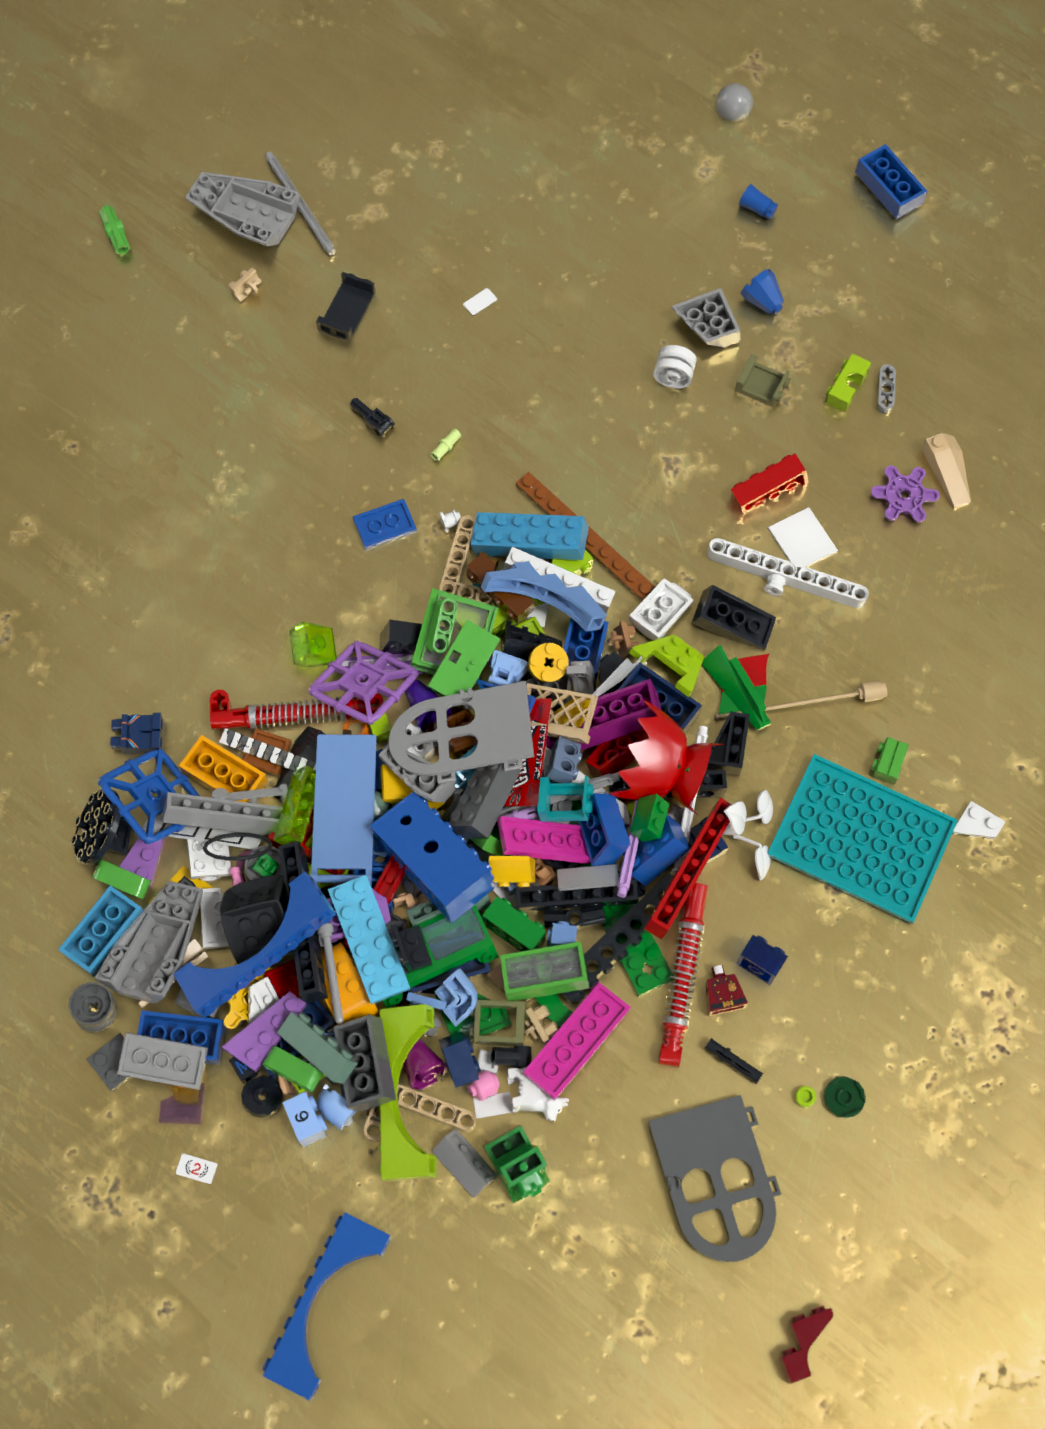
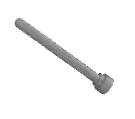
(325, 933)

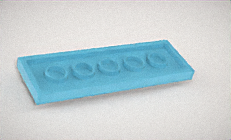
(369, 939)

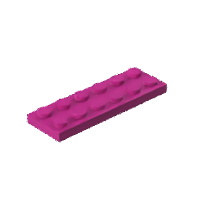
(542, 840)
(576, 1041)

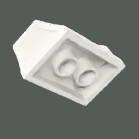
(660, 609)

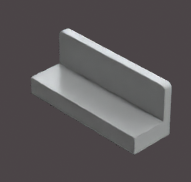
(587, 877)
(464, 1163)

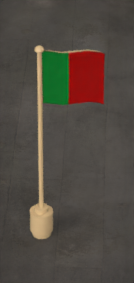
(756, 670)

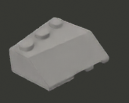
(710, 318)

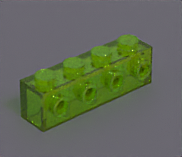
(297, 807)

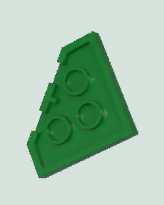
(490, 1020)

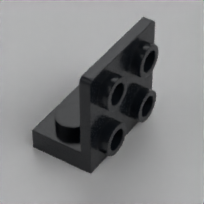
(413, 949)

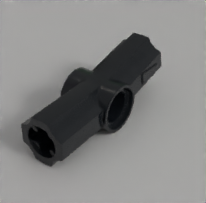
(588, 916)

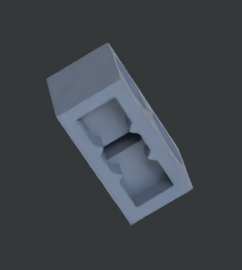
(564, 761)

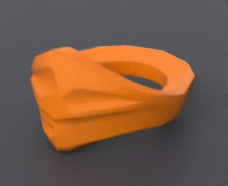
(365, 731)

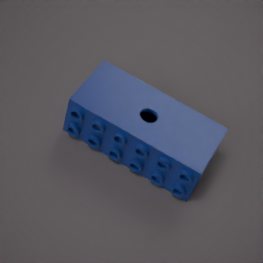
(433, 856)

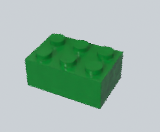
(513, 926)

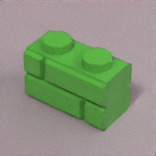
(890, 760)

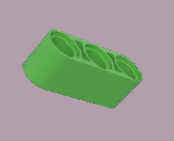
(448, 618)
(121, 879)
(292, 1069)

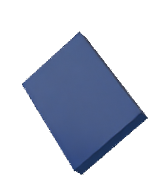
(384, 524)

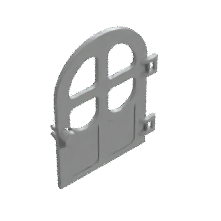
(499, 726)

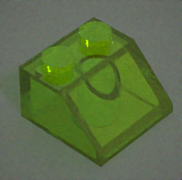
(312, 645)

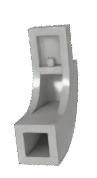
(582, 676)

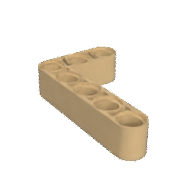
(458, 567)
(416, 1107)

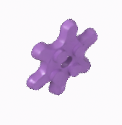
(913, 486)

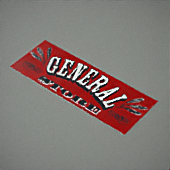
(527, 785)

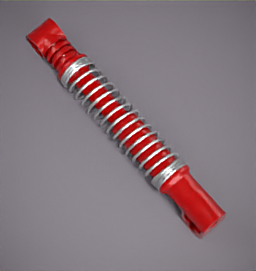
(254, 716)
(691, 929)

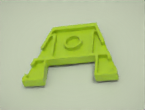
(677, 656)

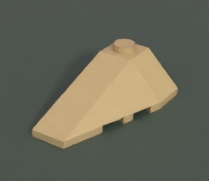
(948, 466)

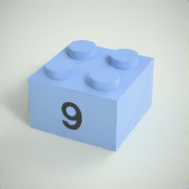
(304, 1119)

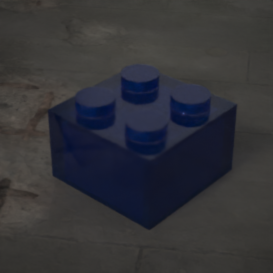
(762, 959)

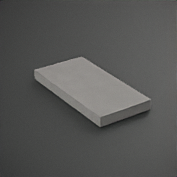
(162, 1060)

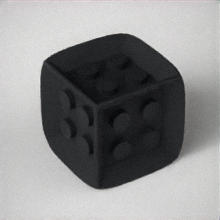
(253, 915)

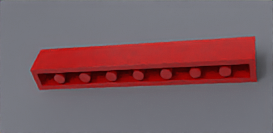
(689, 871)

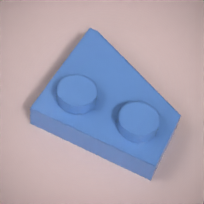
(416, 999)

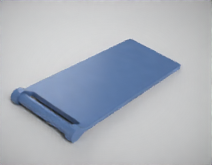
(344, 806)

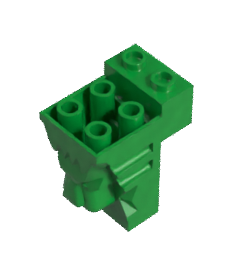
(518, 1163)

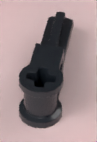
(375, 420)

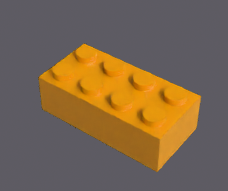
(219, 768)

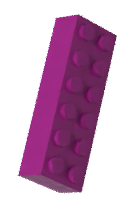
(618, 713)

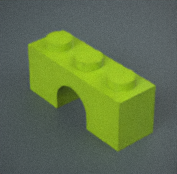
(853, 371)

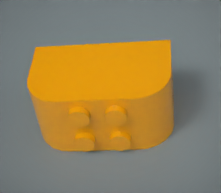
(352, 992)

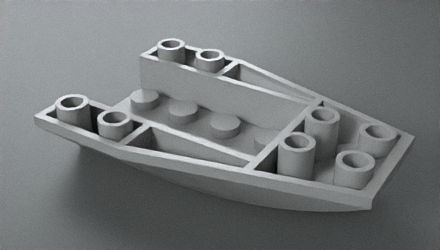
(246, 205)
(153, 945)

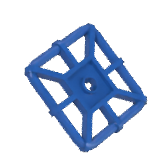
(142, 790)

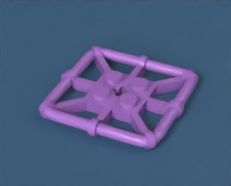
(366, 690)

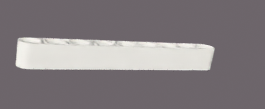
(797, 572)

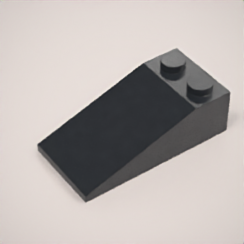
(733, 618)

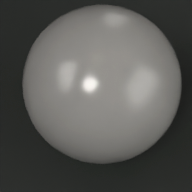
(734, 102)

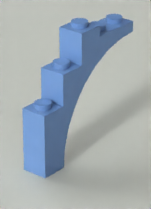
(550, 589)

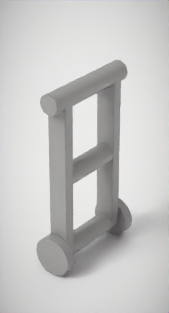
(252, 795)

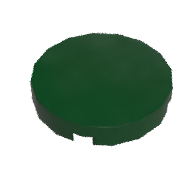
(844, 1097)

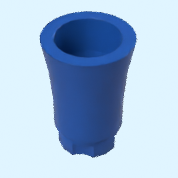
(758, 202)

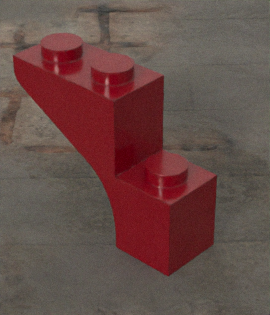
(805, 1332)

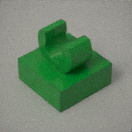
(265, 866)

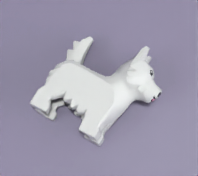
(532, 1097)

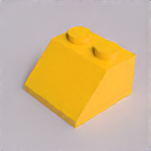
(513, 870)

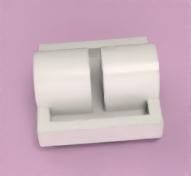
(204, 866)

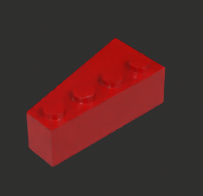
(770, 483)
(614, 754)

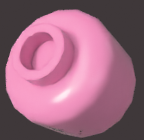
(484, 1087)

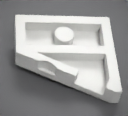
(978, 822)
(260, 998)

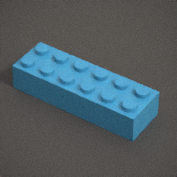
(532, 533)

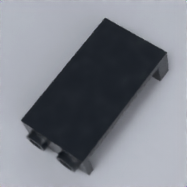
(347, 307)

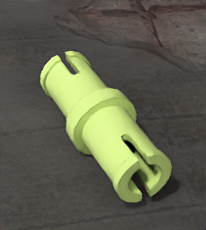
(445, 445)

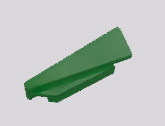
(737, 686)

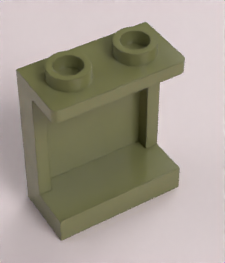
(762, 382)

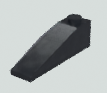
(305, 747)

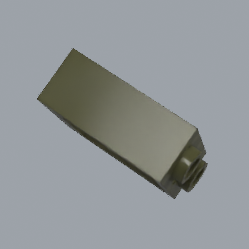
(498, 1041)

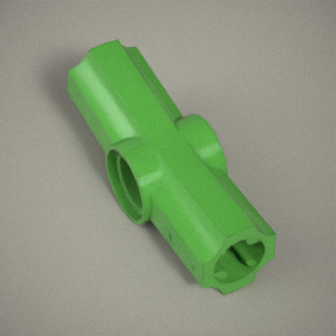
(114, 230)

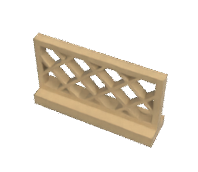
(565, 730)

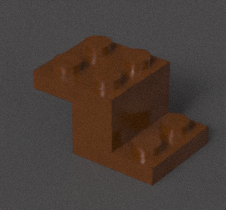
(455, 720)

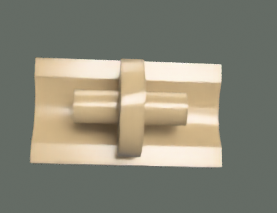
(245, 285)
(536, 1016)

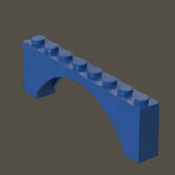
(305, 914)
(290, 1362)

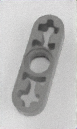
(881, 395)

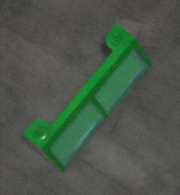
(450, 947)

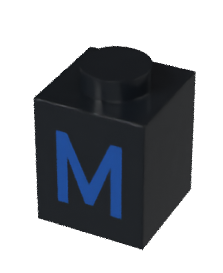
(243, 1072)

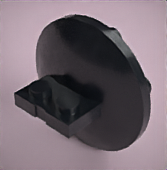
(102, 830)

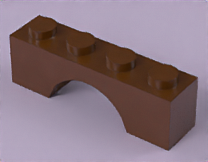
(515, 605)

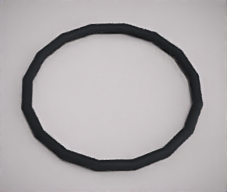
(234, 858)

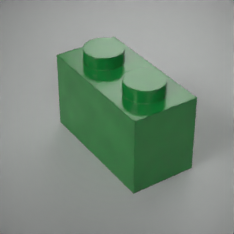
(649, 817)

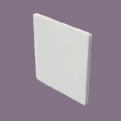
(802, 538)

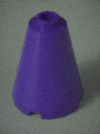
(417, 693)

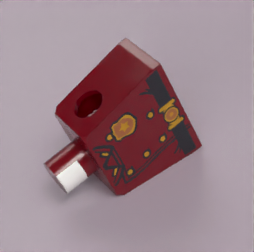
(723, 992)

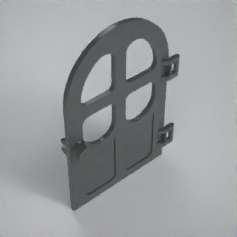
(704, 1141)

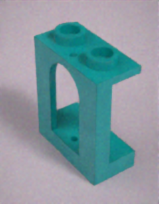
(547, 790)

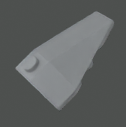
(422, 785)

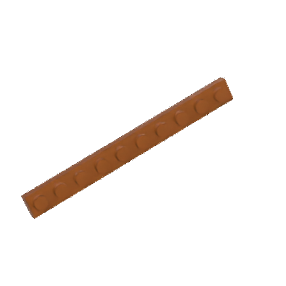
(595, 545)

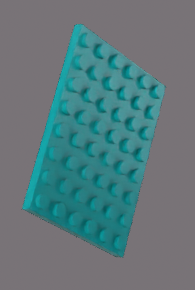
(862, 838)

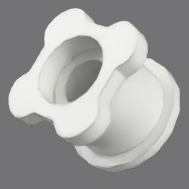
(450, 519)

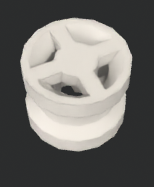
(775, 584)

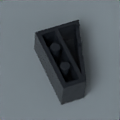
(399, 637)
(521, 642)
(733, 736)

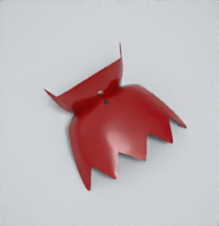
(660, 759)

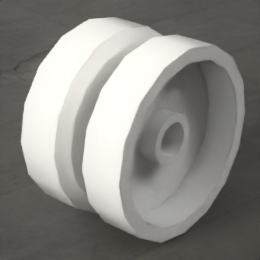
(675, 366)

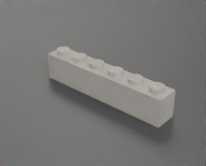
(221, 814)

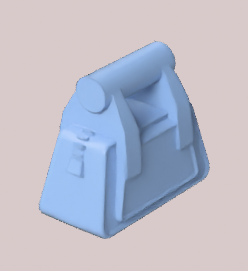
(508, 667)

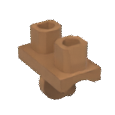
(621, 639)
(543, 873)

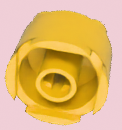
(537, 660)

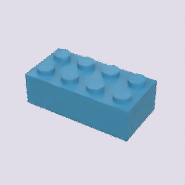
(100, 930)

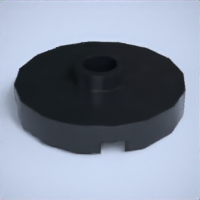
(261, 1087)

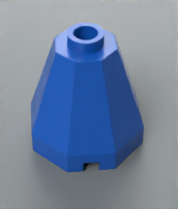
(764, 292)

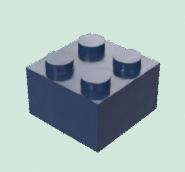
(457, 1055)

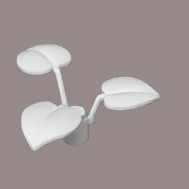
(737, 815)

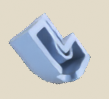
(459, 995)
(334, 1108)

